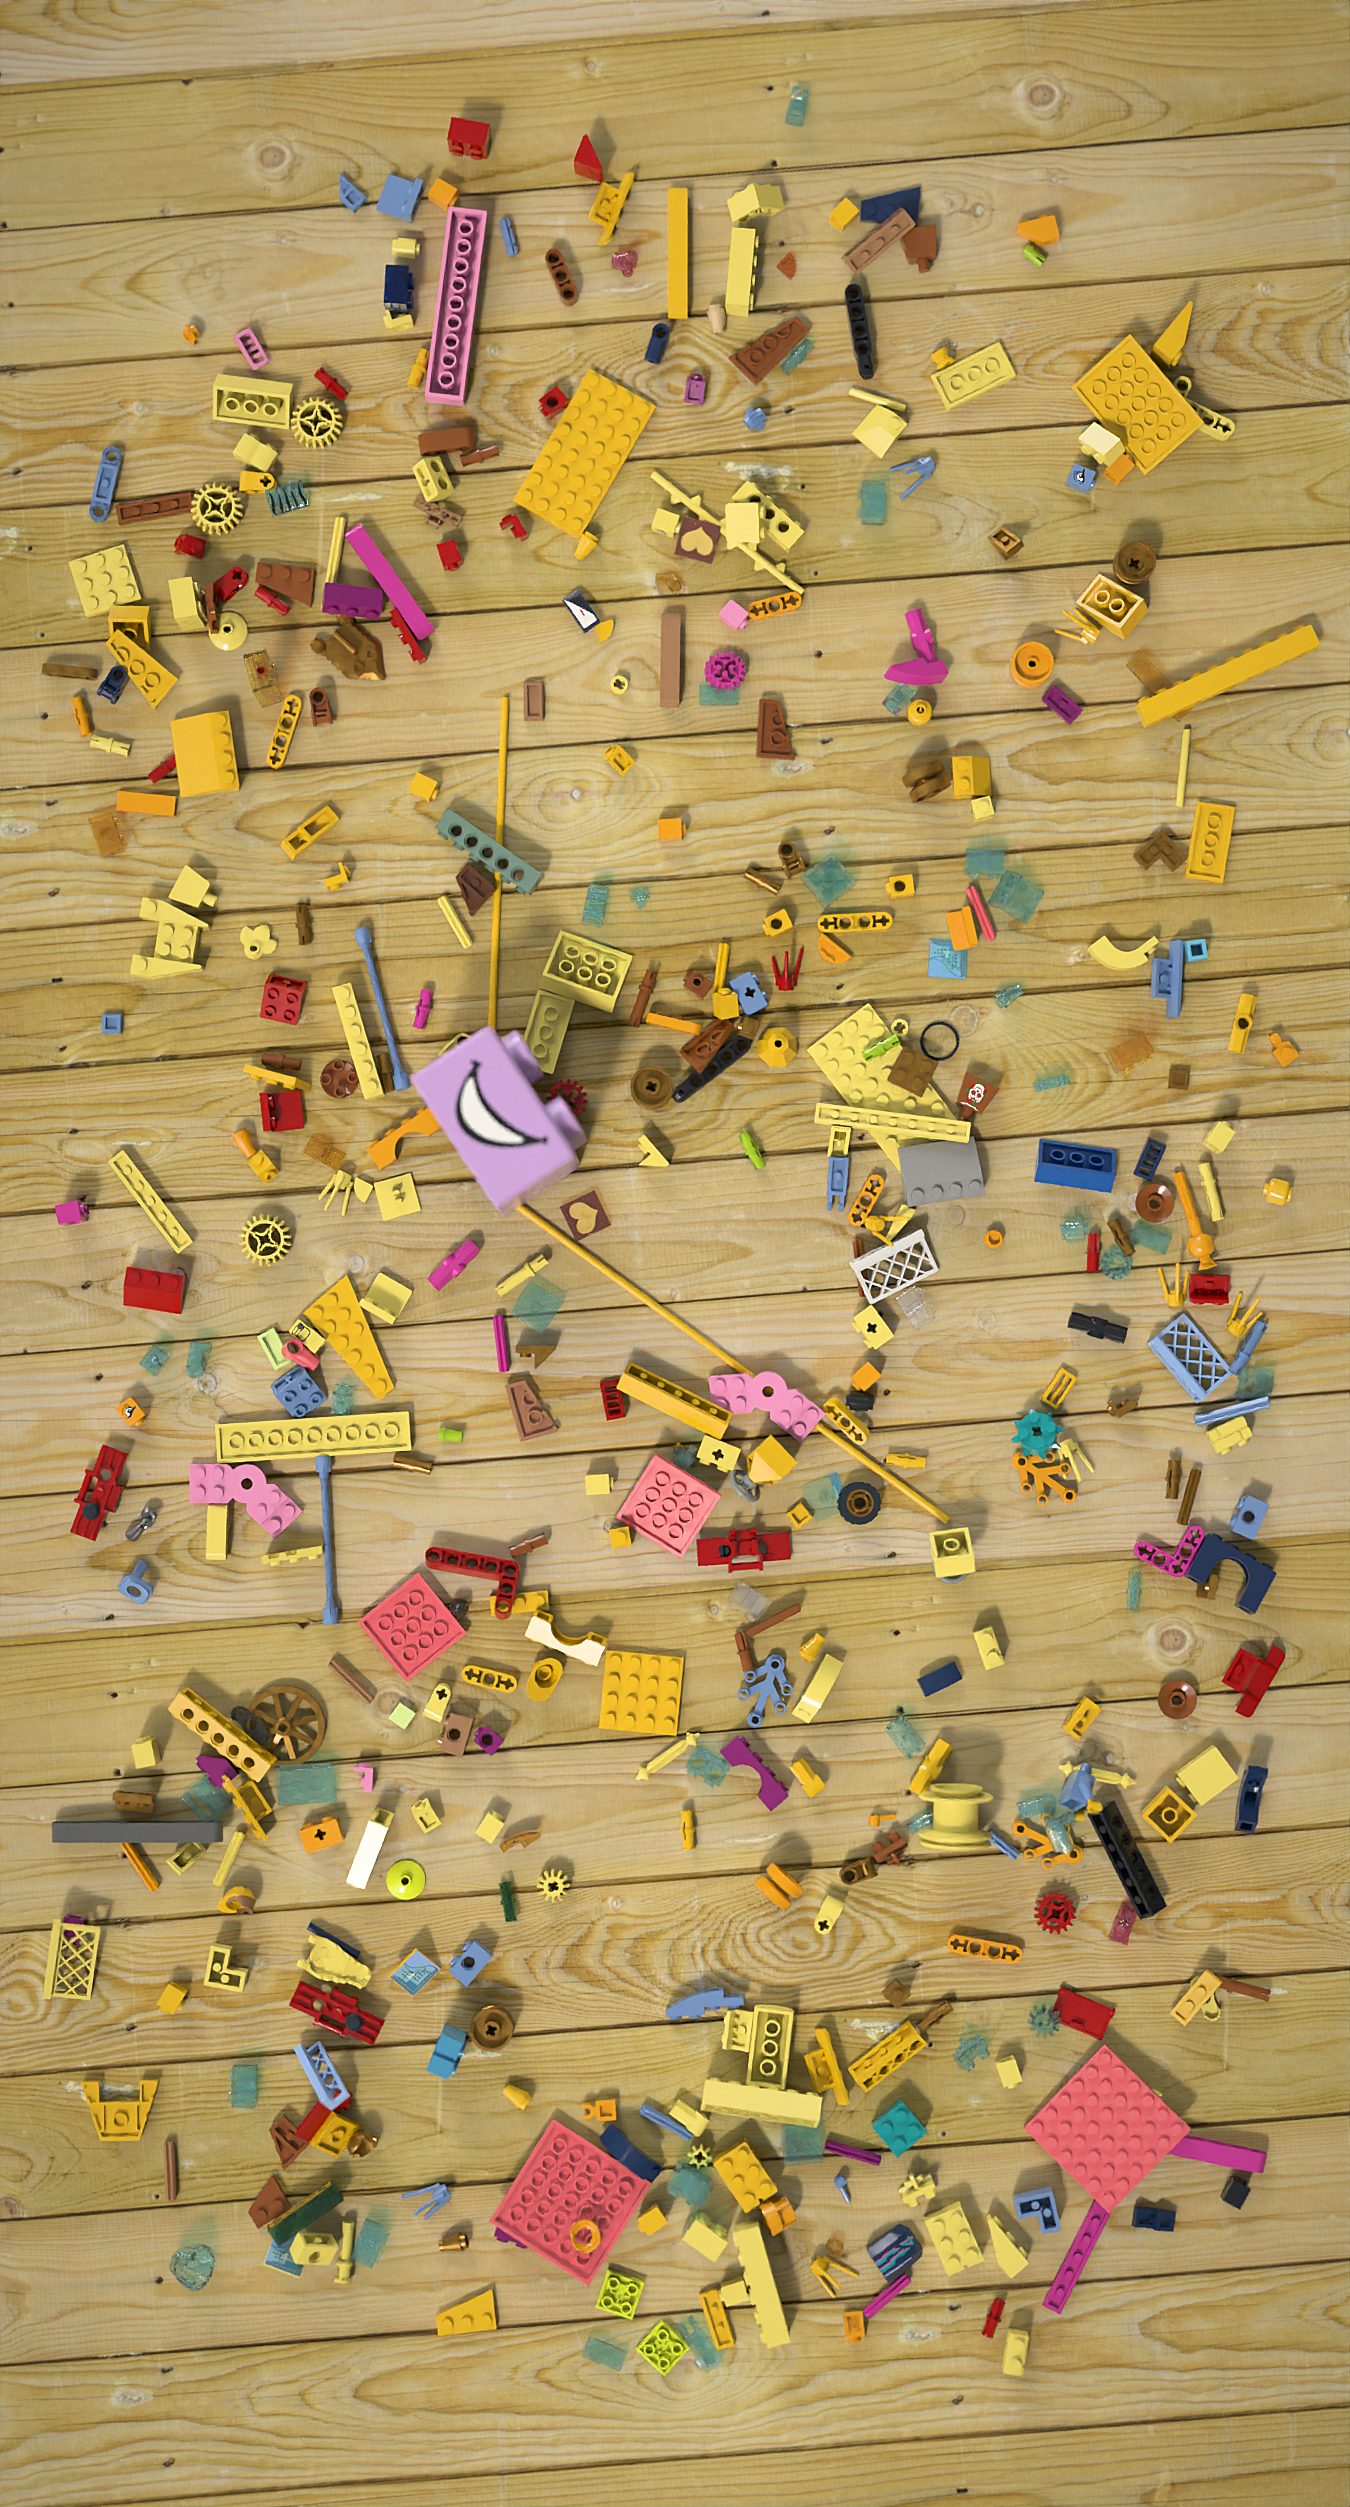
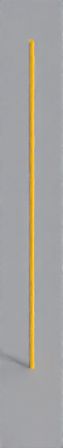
(726, 1358)

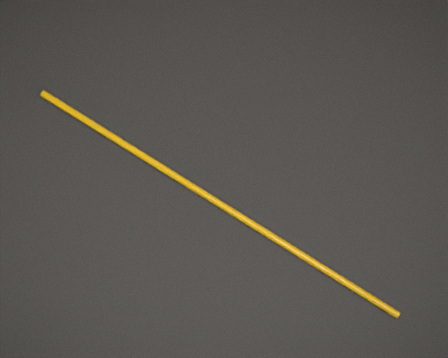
(497, 881)

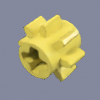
(696, 2150)

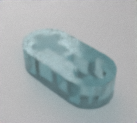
(1051, 1083)

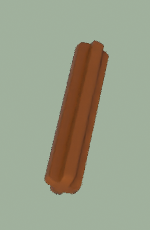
(858, 1246)

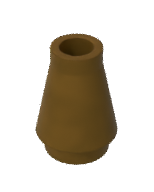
(455, 2242)

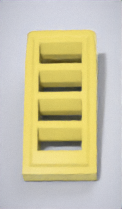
(898, 1225)

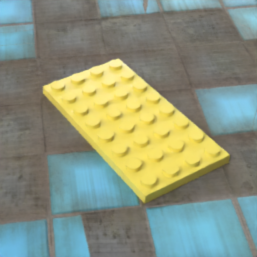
(866, 1083)

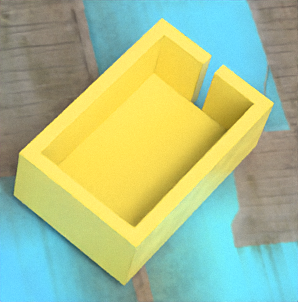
(187, 604)
(953, 2238)

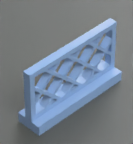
(1176, 1366)

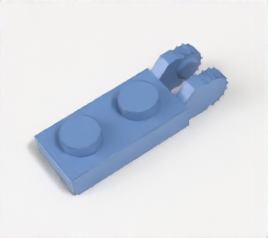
(837, 1180)

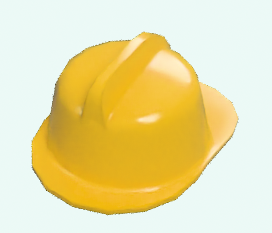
(543, 1679)

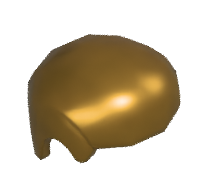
(361, 2143)

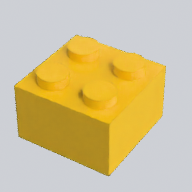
(1168, 1814)

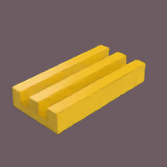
(1050, 1387)

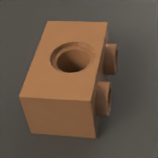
(464, 1725)

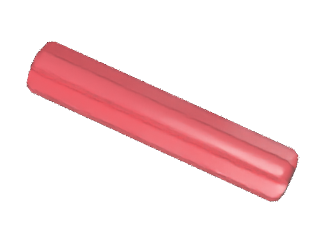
(981, 913)

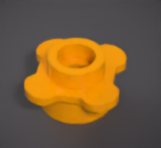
(191, 334)

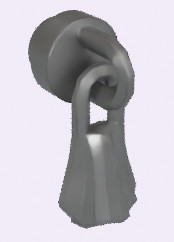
(148, 1517)

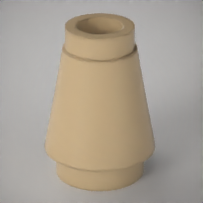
(716, 316)

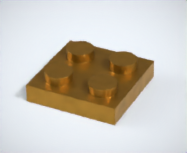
(912, 1071)

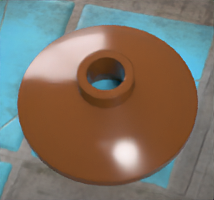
(1164, 1201)
(1187, 1701)

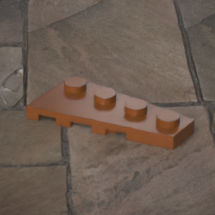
(762, 356)

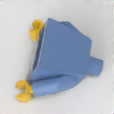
(1078, 1793)

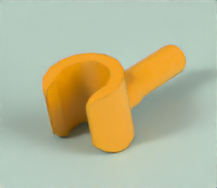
(874, 1819)

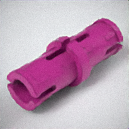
(422, 1009)

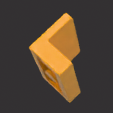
(962, 929)

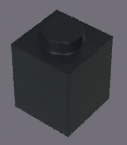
(1235, 2192)

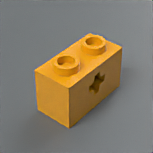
(313, 1842)

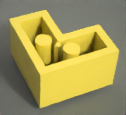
(755, 201)
(219, 1971)

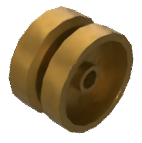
(926, 781)
(651, 1076)
(490, 2039)

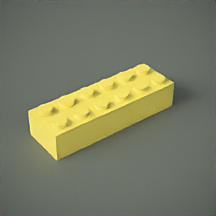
(761, 2103)
(763, 2288)

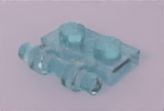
(1261, 1384)

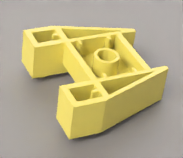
(174, 945)

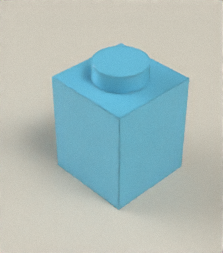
(1195, 951)

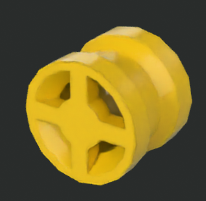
(942, 359)

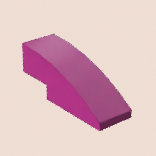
(917, 672)

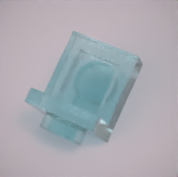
(342, 1399)

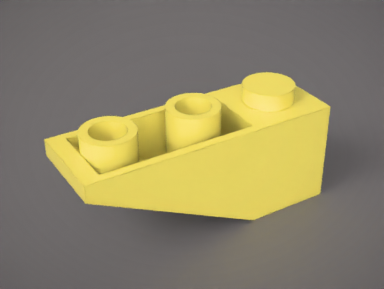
(1007, 2253)

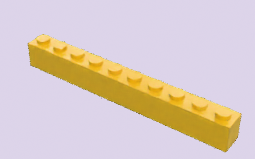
(1227, 676)

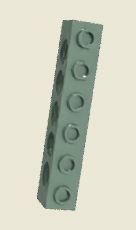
(451, 820)

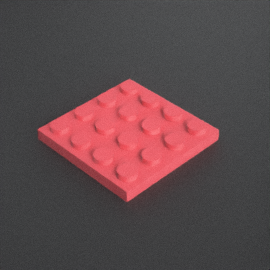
(668, 1505)
(412, 1627)

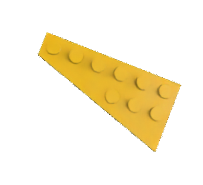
(347, 1330)

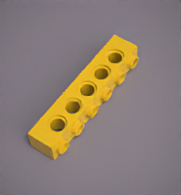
(232, 1734)

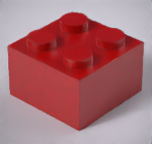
(469, 138)

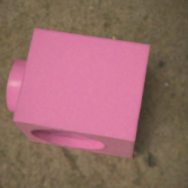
(734, 616)

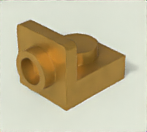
(1125, 1406)
(1208, 1589)

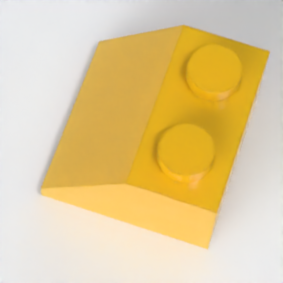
(133, 622)
(970, 777)

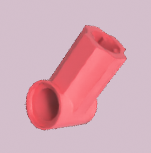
(301, 1356)

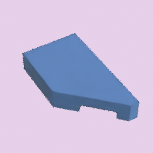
(350, 195)

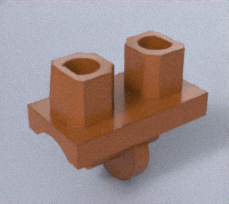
(882, 1853)

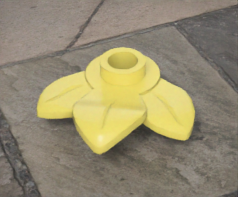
(258, 938)

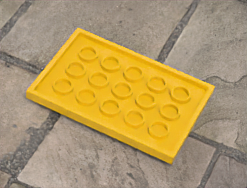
(1138, 404)

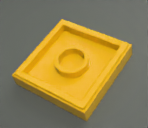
(334, 2134)

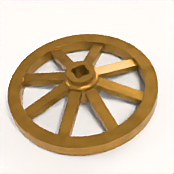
(319, 1716)

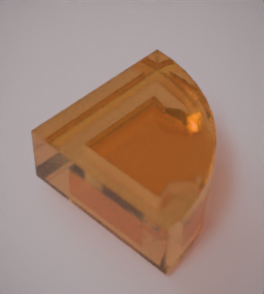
(788, 266)

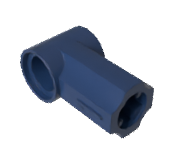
(657, 345)

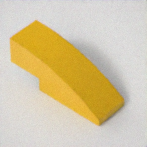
(309, 832)

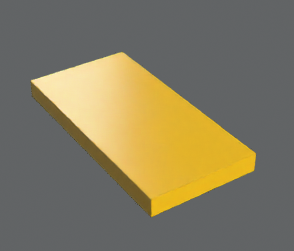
(1209, 842)

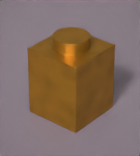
(896, 1993)

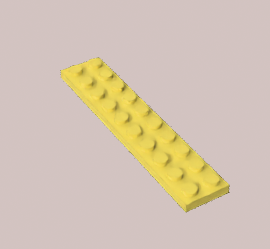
(313, 1437)

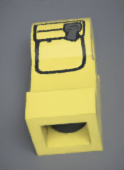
(307, 1336)

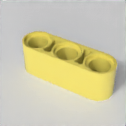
(217, 1531)

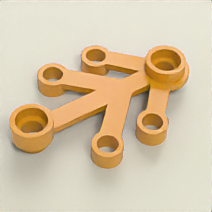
(1041, 1476)
(1047, 1847)

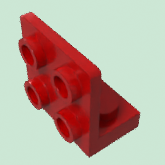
(282, 999)
(281, 1111)

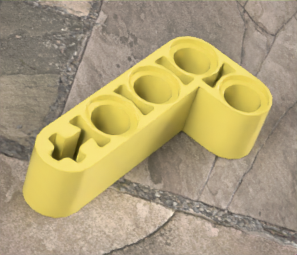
(1206, 413)

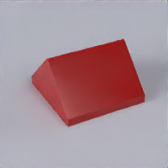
(586, 161)

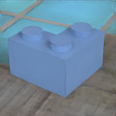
(1039, 2203)

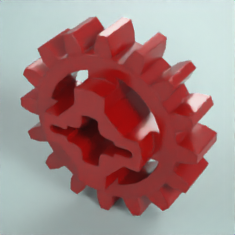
(1062, 1907)

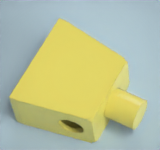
(192, 890)

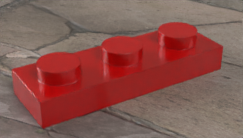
(406, 637)

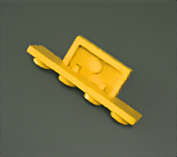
(608, 206)
(251, 1801)
(824, 2068)

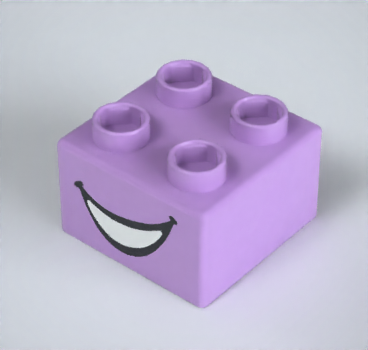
(497, 1119)

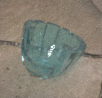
(193, 2265)

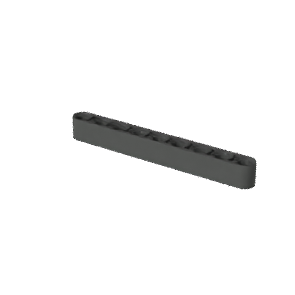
(137, 1831)

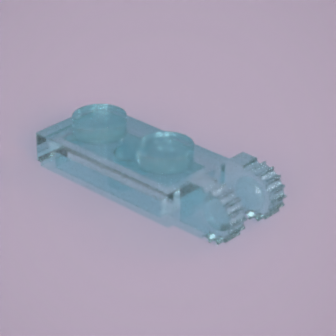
(701, 2346)

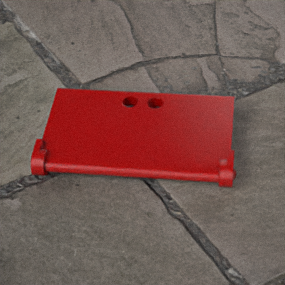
(1083, 2011)

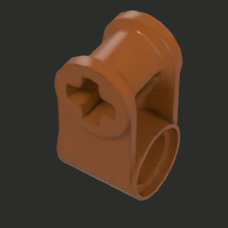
(320, 711)

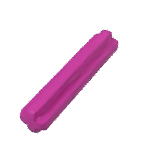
(501, 1346)
(887, 2295)

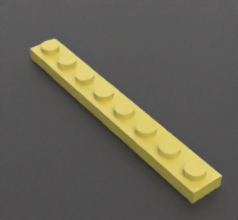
(892, 1122)

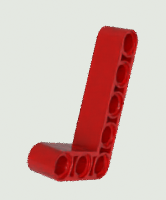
(479, 1571)

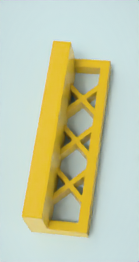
(885, 2054)

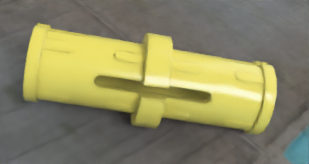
(110, 745)

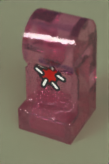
(1123, 1924)

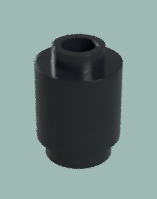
(860, 1401)

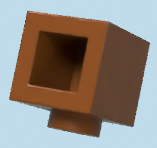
(697, 984)

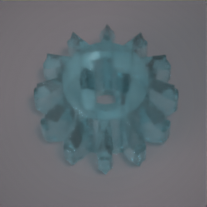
(1051, 2017)

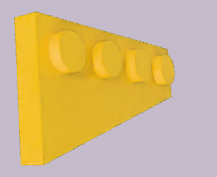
(148, 674)

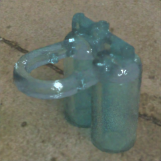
(1058, 1834)

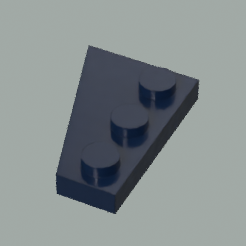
(882, 207)

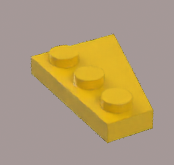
(275, 1078)

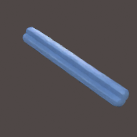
(1232, 1411)

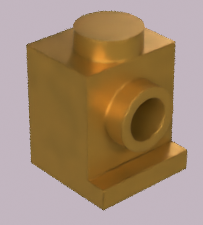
(747, 1028)

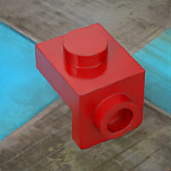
(190, 546)

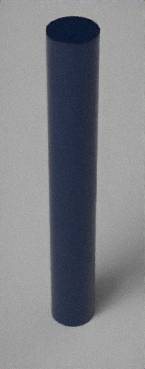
(320, 1932)

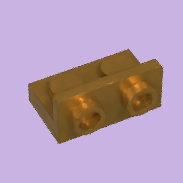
(134, 1801)

